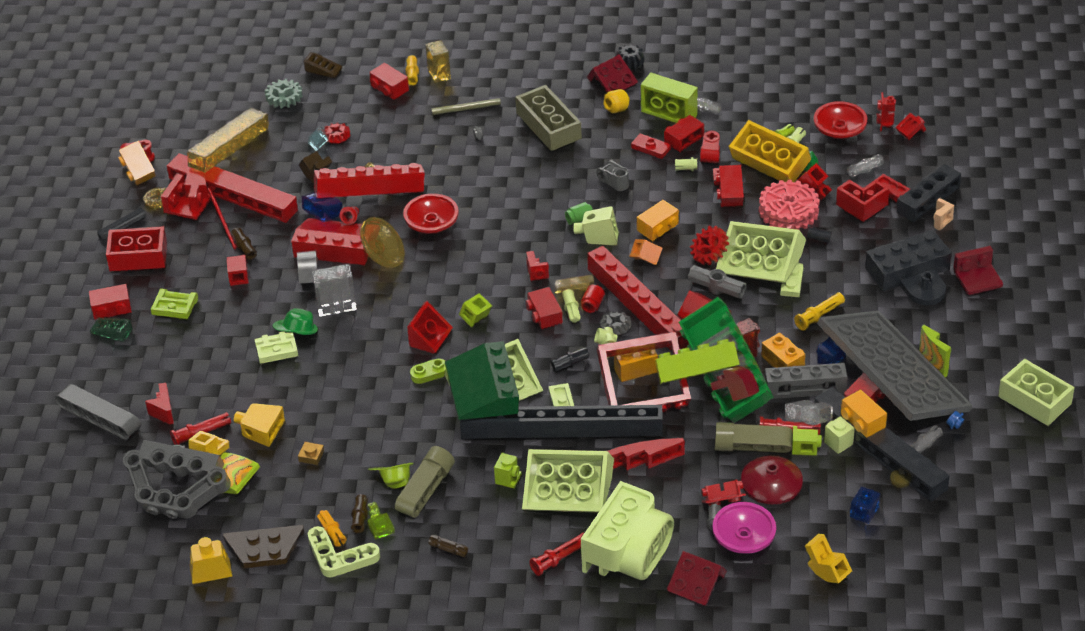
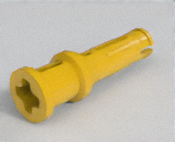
(814, 313)

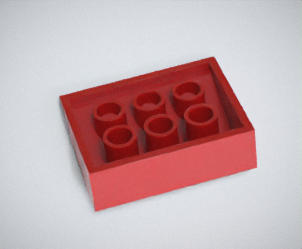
(331, 241)

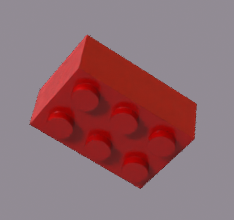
(136, 248)

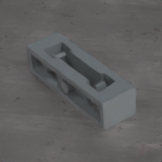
(806, 379)

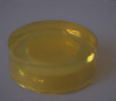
(899, 480)

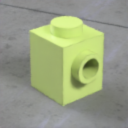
(839, 435)

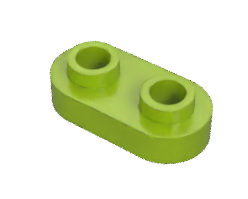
(428, 371)

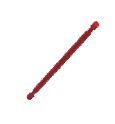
(222, 218)

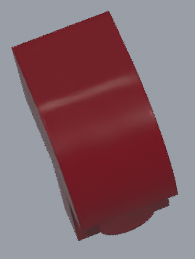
(739, 381)

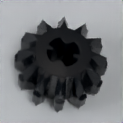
(632, 56)

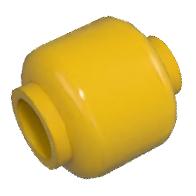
(616, 101)

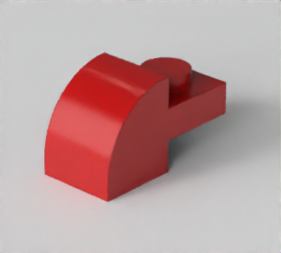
(195, 190)

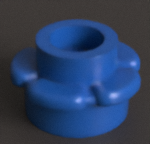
(955, 420)

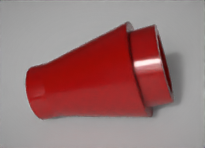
(349, 215)

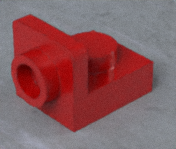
(910, 126)
(535, 268)

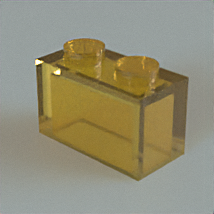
(438, 61)

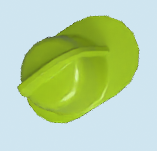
(395, 476)

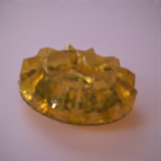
(151, 196)

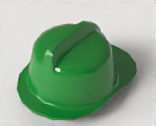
(297, 321)

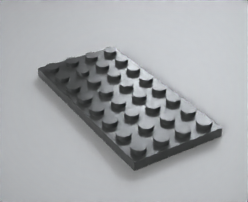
(894, 365)

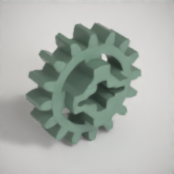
(283, 93)

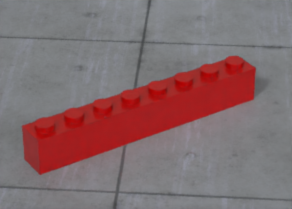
(240, 190)
(634, 294)

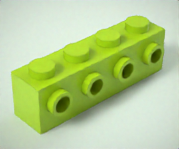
(696, 362)

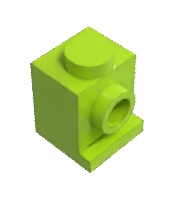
(475, 309)
(805, 441)
(507, 471)

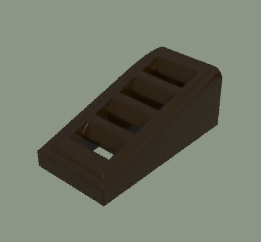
(315, 64)

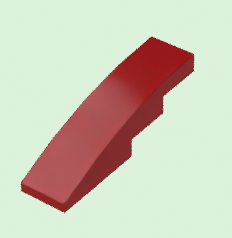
(648, 452)

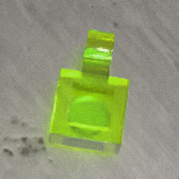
(379, 523)

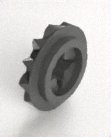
(618, 327)

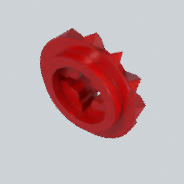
(337, 137)

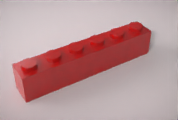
(368, 180)

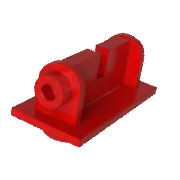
(887, 110)
(715, 495)

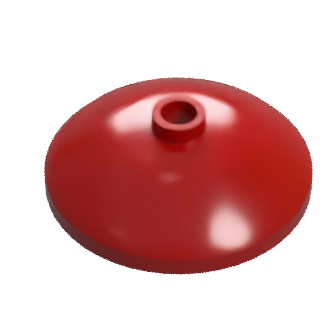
(840, 119)
(431, 213)

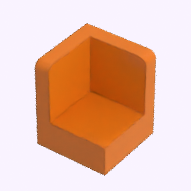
(645, 251)

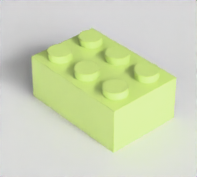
(1036, 392)

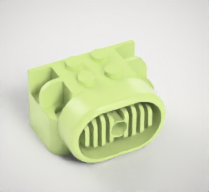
(627, 534)

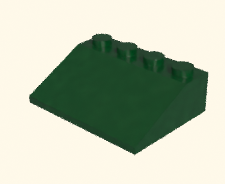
(483, 382)

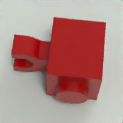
(814, 178)

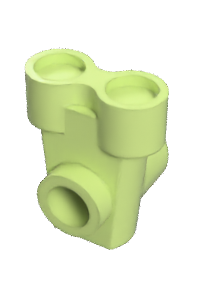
(605, 336)

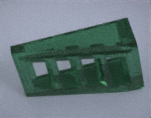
(117, 328)

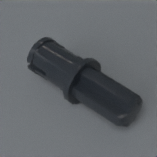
(570, 359)

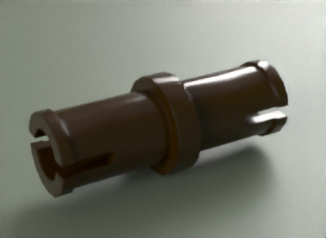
(244, 243)
(359, 513)

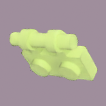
(276, 347)

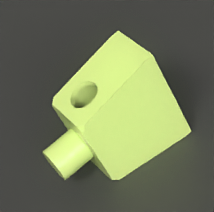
(599, 227)

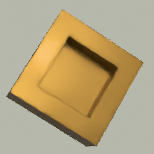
(311, 453)

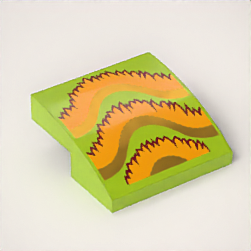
(934, 350)
(238, 470)

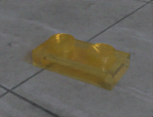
(574, 283)

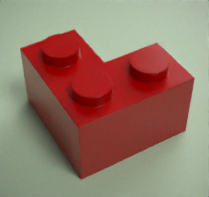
(862, 201)

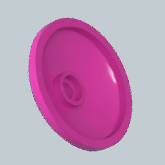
(744, 527)

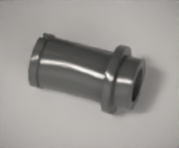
(713, 510)

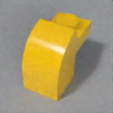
(208, 443)
(827, 564)

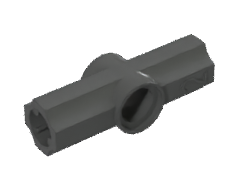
(717, 281)

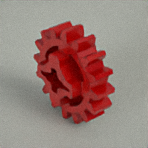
(716, 239)

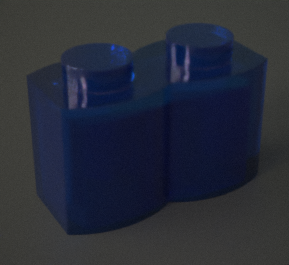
(322, 208)

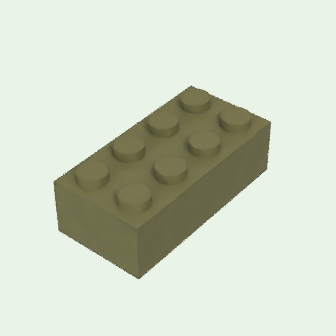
(548, 117)

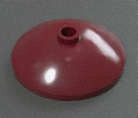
(771, 480)

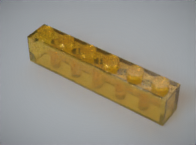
(227, 140)

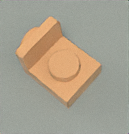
(943, 214)

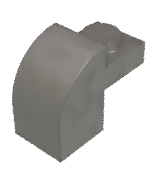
(306, 263)

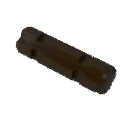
(449, 546)

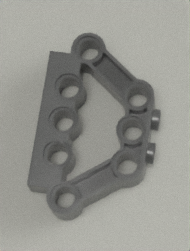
(195, 496)

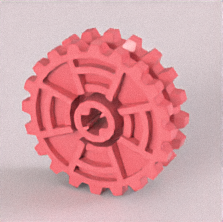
(789, 205)

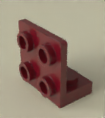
(613, 74)
(976, 270)
(695, 578)

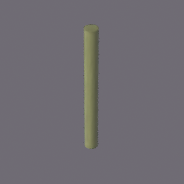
(466, 106)

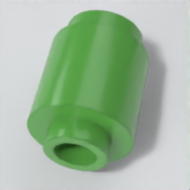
(576, 213)

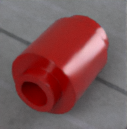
(592, 298)

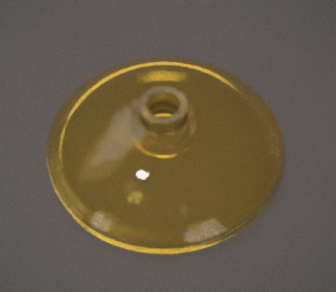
(382, 242)

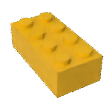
(769, 152)

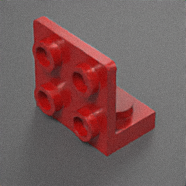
(176, 202)

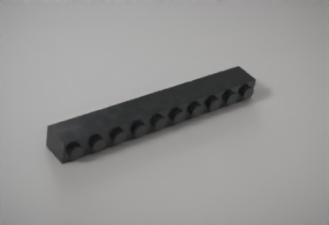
(568, 422)

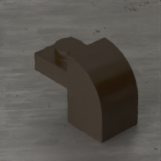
(314, 162)

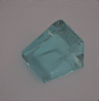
(317, 138)

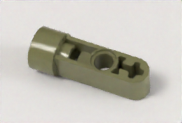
(752, 438)
(424, 481)

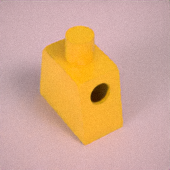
(261, 422)
(209, 561)

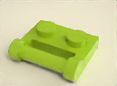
(174, 304)

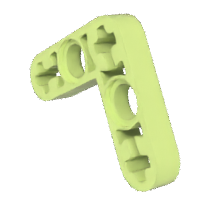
(337, 560)

